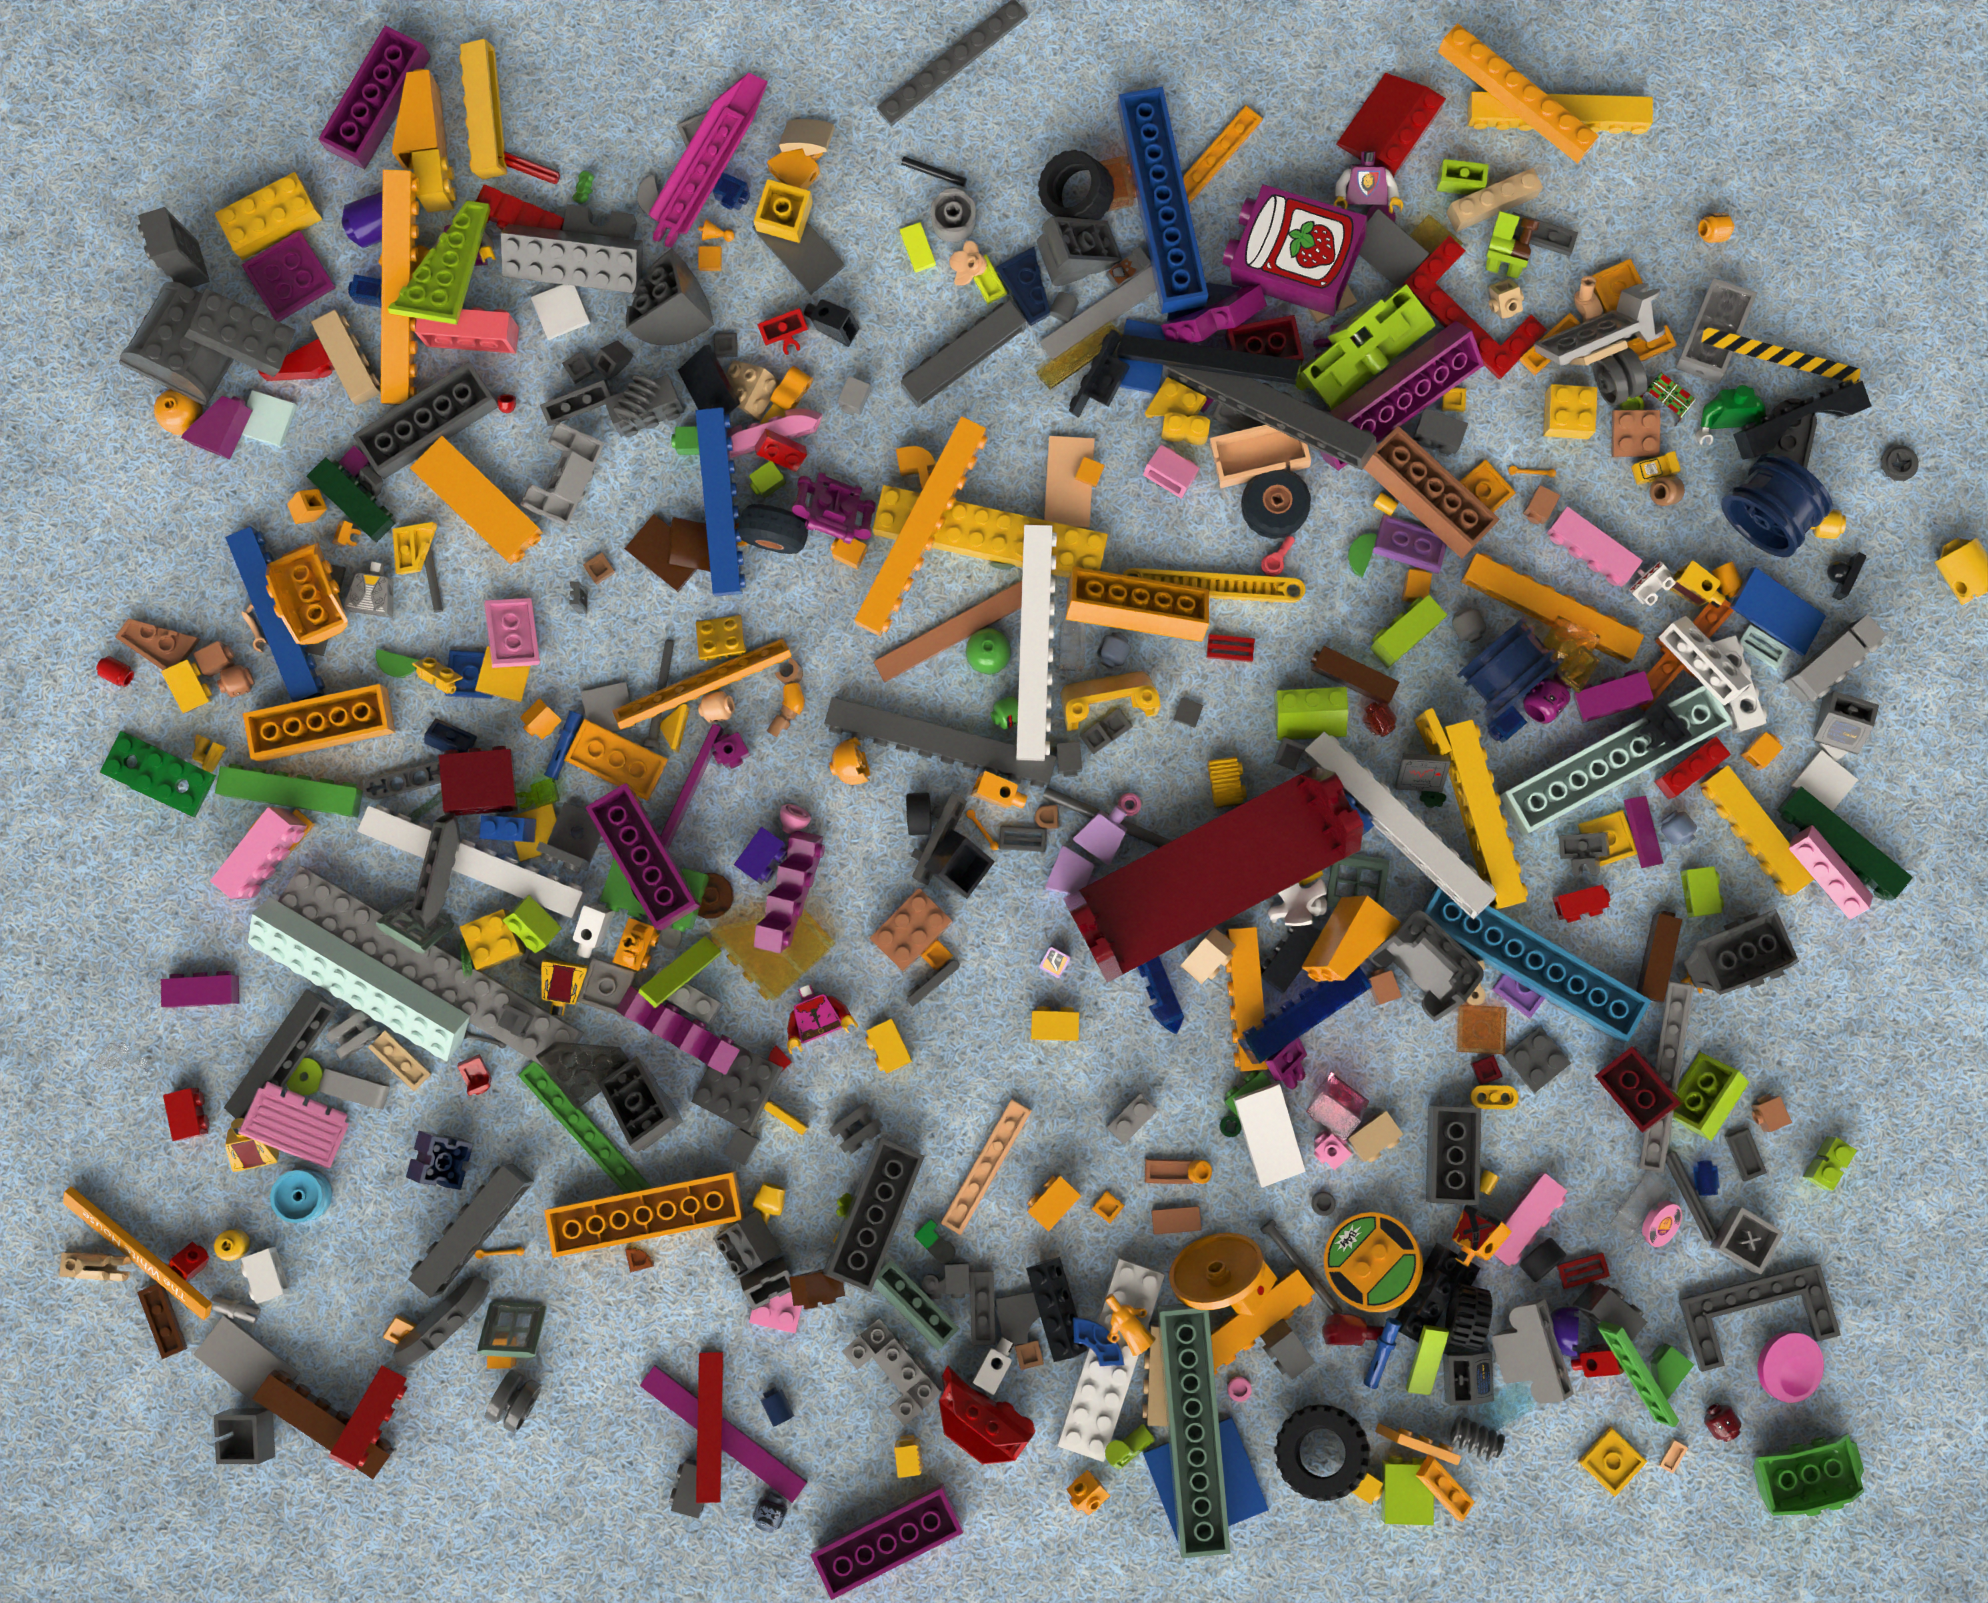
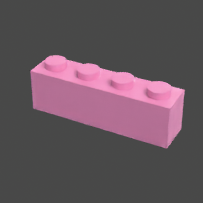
(1594, 547)
(1831, 872)
(1528, 1215)

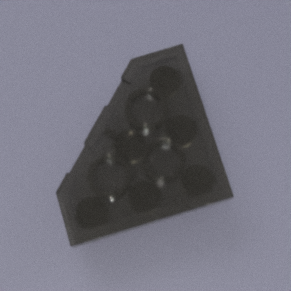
(580, 1068)

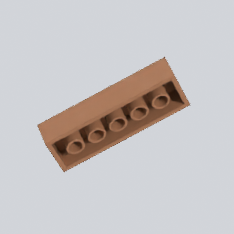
(1430, 492)

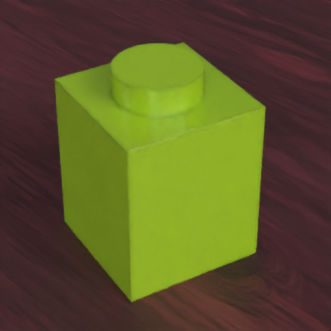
(766, 480)

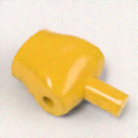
(769, 1200)

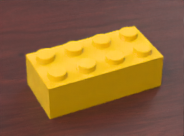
(268, 216)

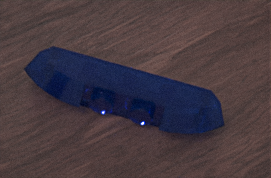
(1166, 1009)

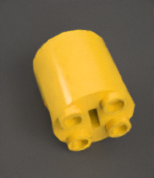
(1964, 568)

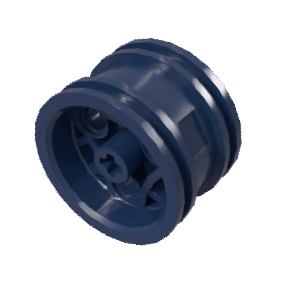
(1777, 505)
(1510, 667)

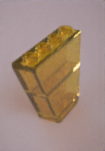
(769, 969)

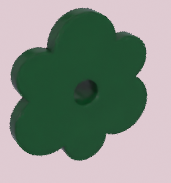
(1432, 798)

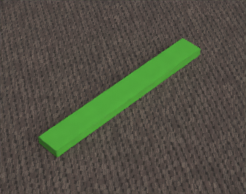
(583, 1129)

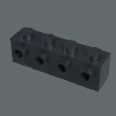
(1055, 1307)

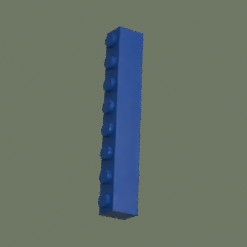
(719, 502)
(291, 658)

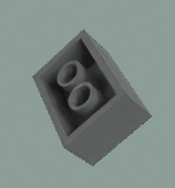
(663, 406)
(1607, 1305)

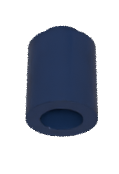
(776, 1406)

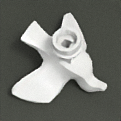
(1300, 904)

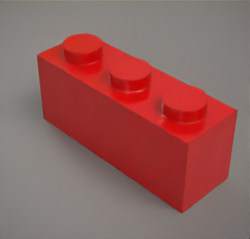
(1692, 767)

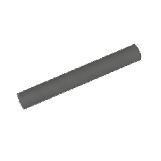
(433, 583)

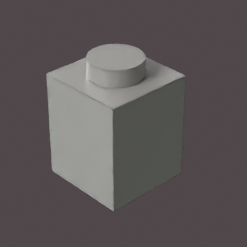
(854, 396)

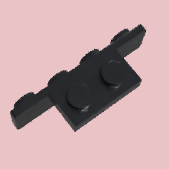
(1103, 378)

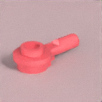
(1273, 563)

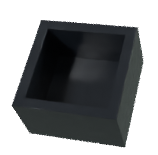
(959, 864)

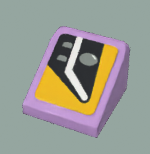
(1055, 962)

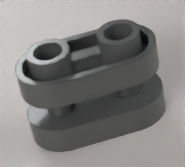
(870, 1130)

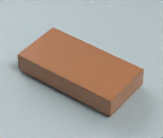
(1167, 1171)
(1176, 1220)

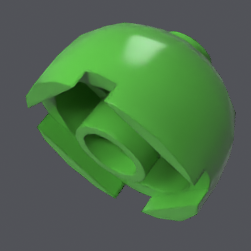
(988, 651)

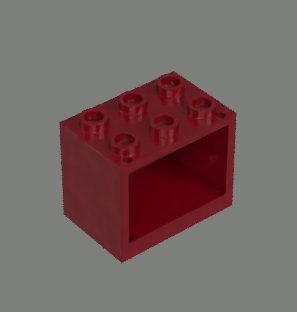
(478, 781)

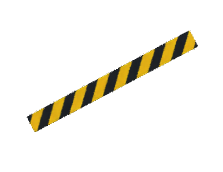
(1779, 355)

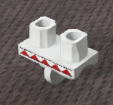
(1651, 582)

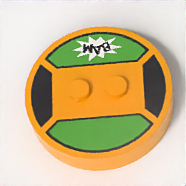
(1373, 1262)

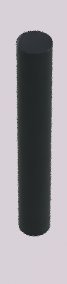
(933, 171)

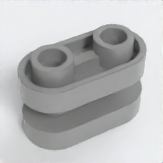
(339, 1031)

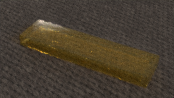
(1074, 358)

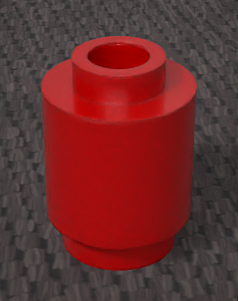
(115, 671)

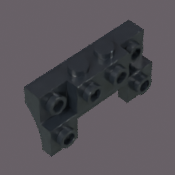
(1435, 1288)

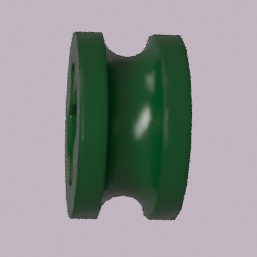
(1223, 1124)

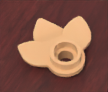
(967, 263)

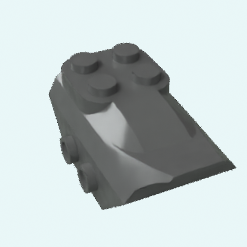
(1742, 954)

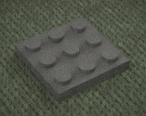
(741, 1092)

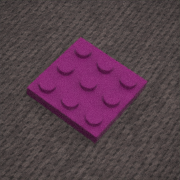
(288, 276)

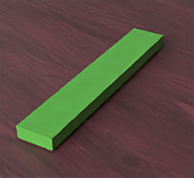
(1638, 1373)

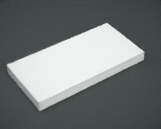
(1269, 1135)

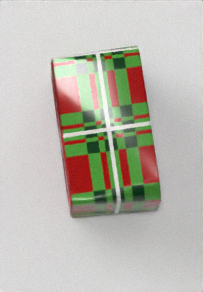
(1671, 395)

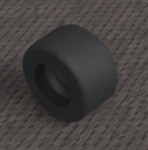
(918, 813)
(1542, 1259)

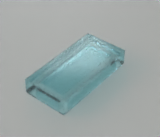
(1507, 1408)

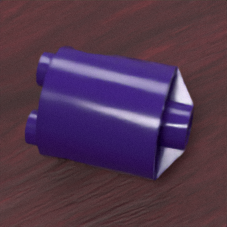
(364, 220)

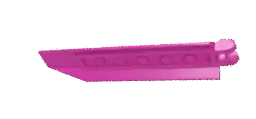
(706, 158)

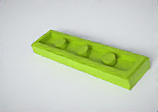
(679, 971)

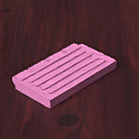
(294, 1127)

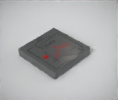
(1422, 772)

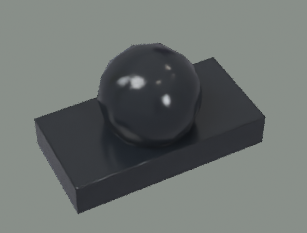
(1845, 574)

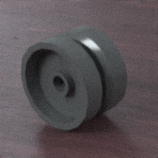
(1620, 377)
(513, 1401)

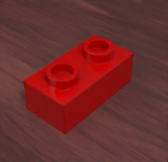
(781, 450)

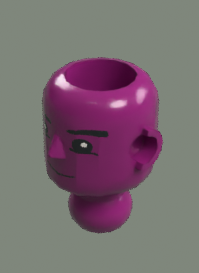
(1547, 699)

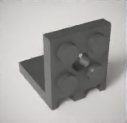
(562, 846)

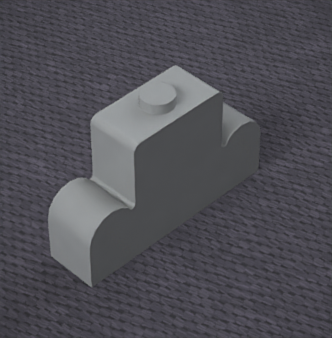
(1533, 1353)

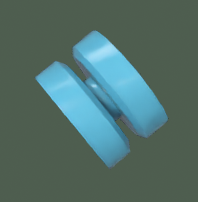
(315, 1197)

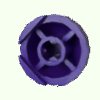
(1566, 1329)

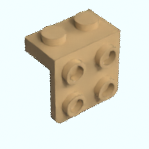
(752, 387)

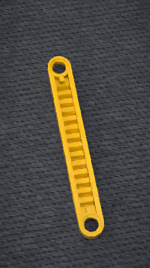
(1228, 585)

